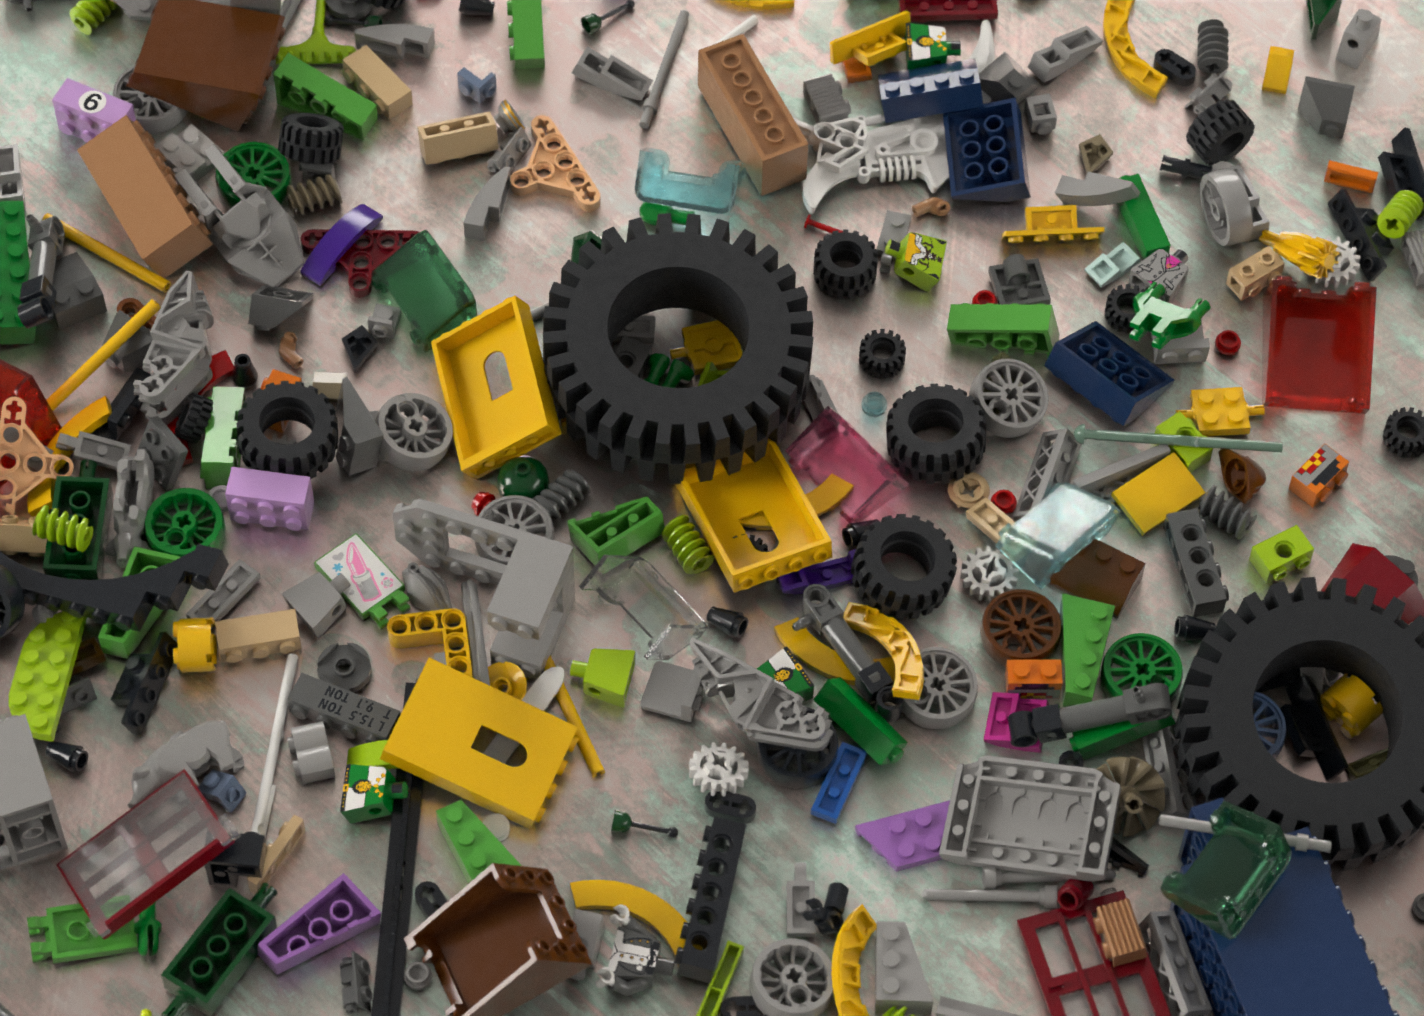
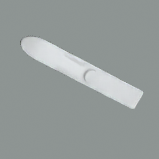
(539, 696)

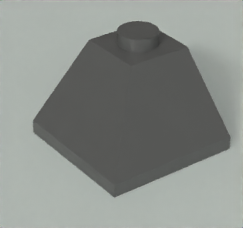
(1007, 80)
(1326, 105)
(274, 305)
(134, 350)

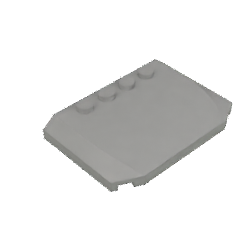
(1031, 818)

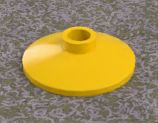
(509, 677)

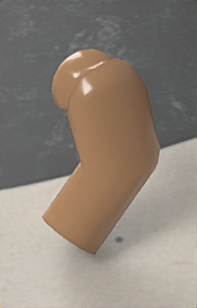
(931, 205)
(287, 350)

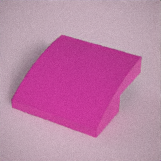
(997, 723)

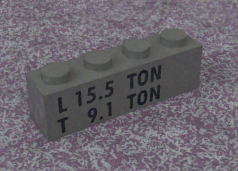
(341, 710)

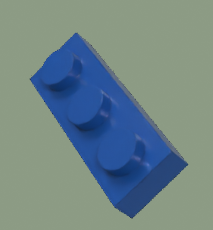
(839, 783)

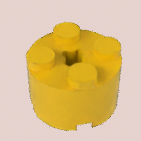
(195, 645)
(1350, 705)

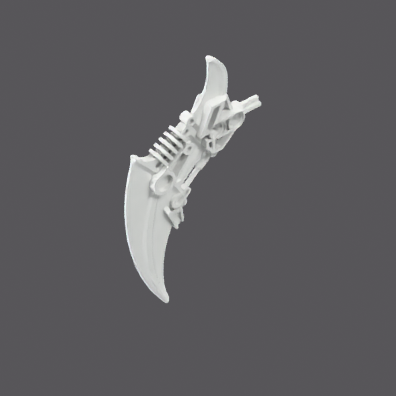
(898, 149)

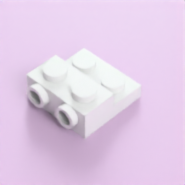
(187, 152)

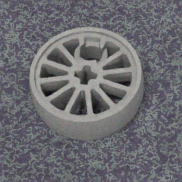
(149, 106)
(1226, 206)
(1018, 399)
(413, 431)
(509, 505)
(949, 659)
(791, 979)

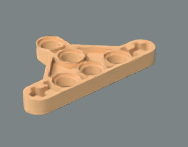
(560, 177)
(23, 449)

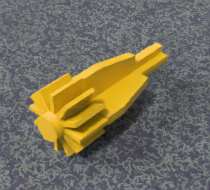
(1309, 254)

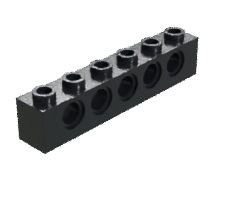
(701, 963)

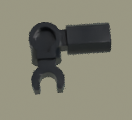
(828, 918)

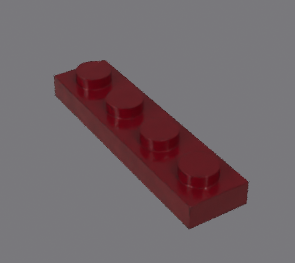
(949, 9)

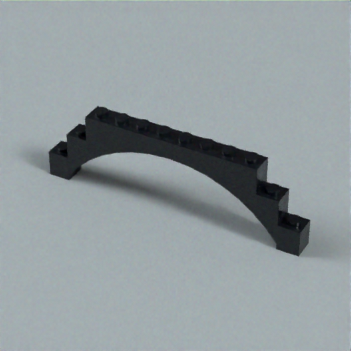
(123, 599)

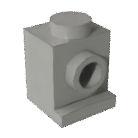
(1041, 118)

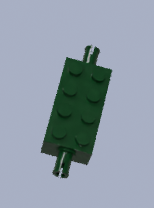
(89, 499)
(219, 952)

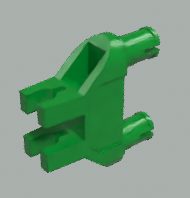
(1163, 318)

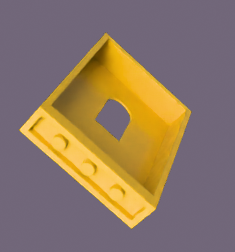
(502, 428)
(756, 488)
(441, 725)

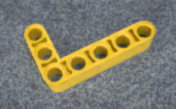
(439, 634)

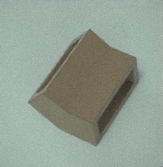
(329, 384)

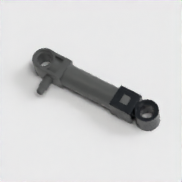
(37, 293)
(870, 677)
(1053, 723)

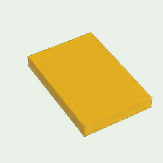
(1157, 492)

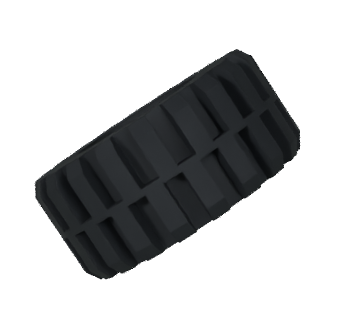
(281, 404)
(936, 407)
(911, 538)

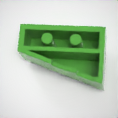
(617, 530)

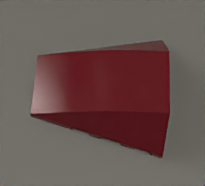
(1370, 567)

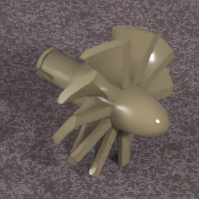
(1138, 784)

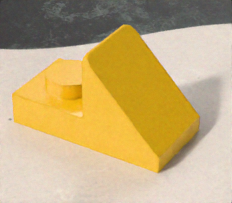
(1278, 69)

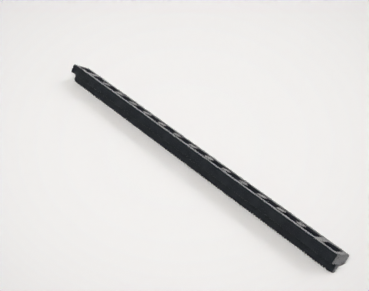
(397, 913)

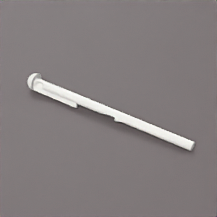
(267, 790)

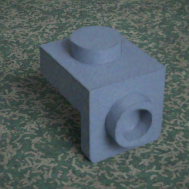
(475, 87)
(222, 789)

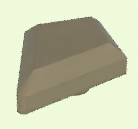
(1094, 153)

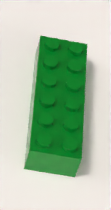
(13, 272)

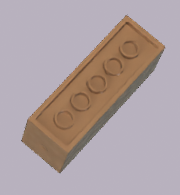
(752, 114)
(145, 196)

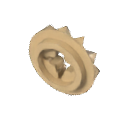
(972, 482)

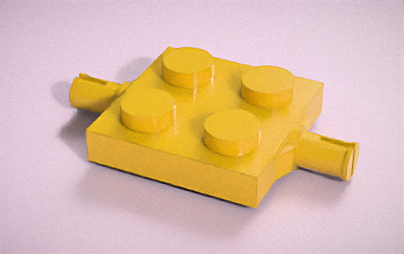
(706, 344)
(1221, 411)

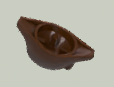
(1241, 475)

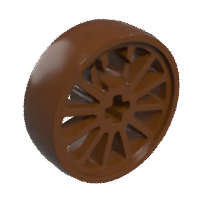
(1013, 623)

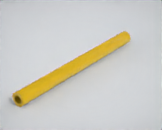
(114, 257)
(103, 354)
(572, 717)

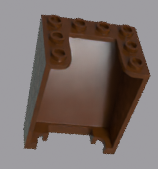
(208, 58)
(501, 941)

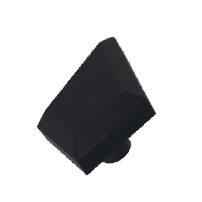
(359, 346)

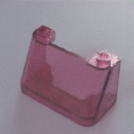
(838, 448)

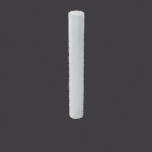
(741, 29)

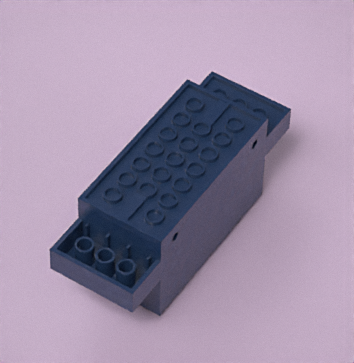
(1294, 950)

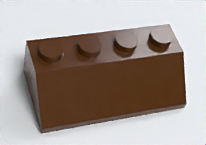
(1100, 575)

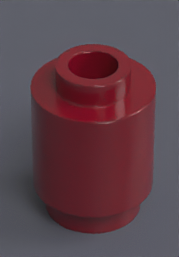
(1074, 893)

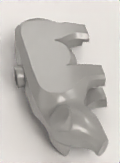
(131, 505)
(193, 751)

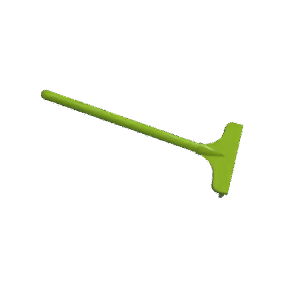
(317, 47)

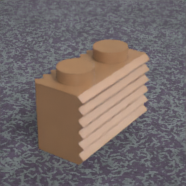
(1120, 932)

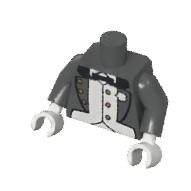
(633, 957)

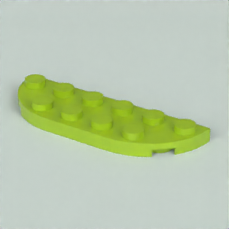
(45, 673)

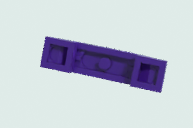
(337, 242)
(828, 573)

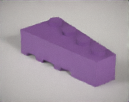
(322, 923)

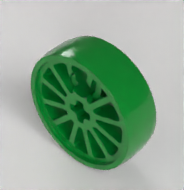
(259, 173)
(184, 526)
(1141, 670)

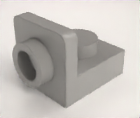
(384, 321)

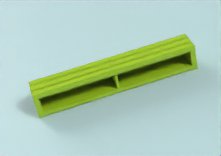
(721, 979)

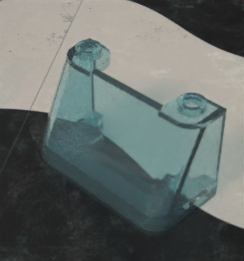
(683, 190)
(1056, 531)

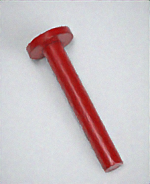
(819, 225)

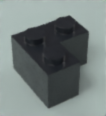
(242, 858)

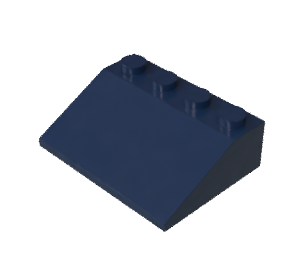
(930, 90)
(987, 153)
(1108, 372)

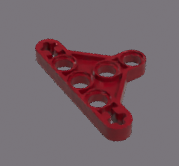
(373, 253)

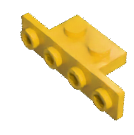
(872, 42)
(1052, 222)

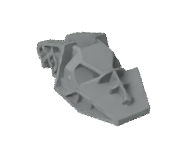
(254, 233)
(178, 349)
(759, 703)

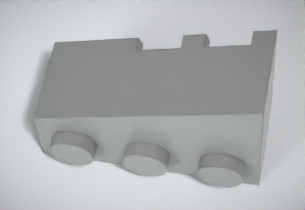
(899, 972)

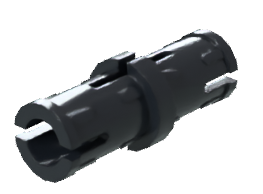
(1184, 167)

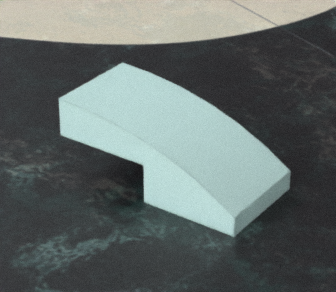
(1112, 266)

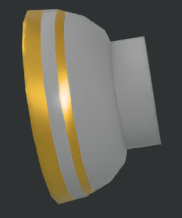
(508, 118)

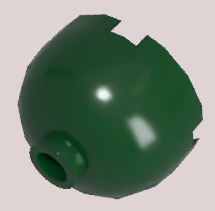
(522, 477)

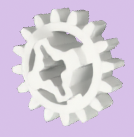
(1346, 259)
(978, 566)
(718, 769)

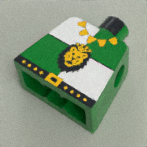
(928, 46)
(788, 673)
(369, 793)

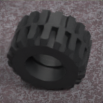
(1220, 132)
(310, 138)
(845, 247)

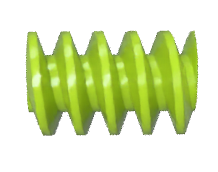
(89, 13)
(1400, 214)
(62, 529)
(687, 545)

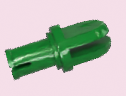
(650, 211)
(146, 928)

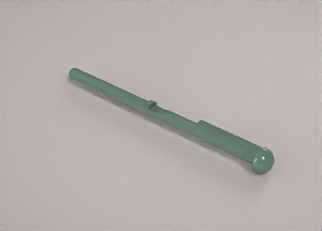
(1179, 440)

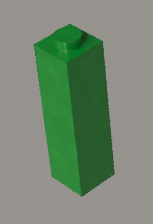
(1143, 221)
(861, 721)
(1105, 738)

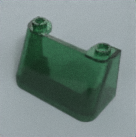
(426, 289)
(1231, 870)

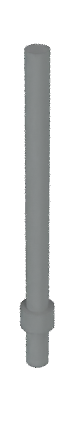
(651, 104)
(1300, 842)

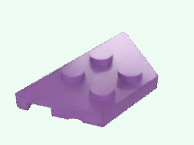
(907, 837)

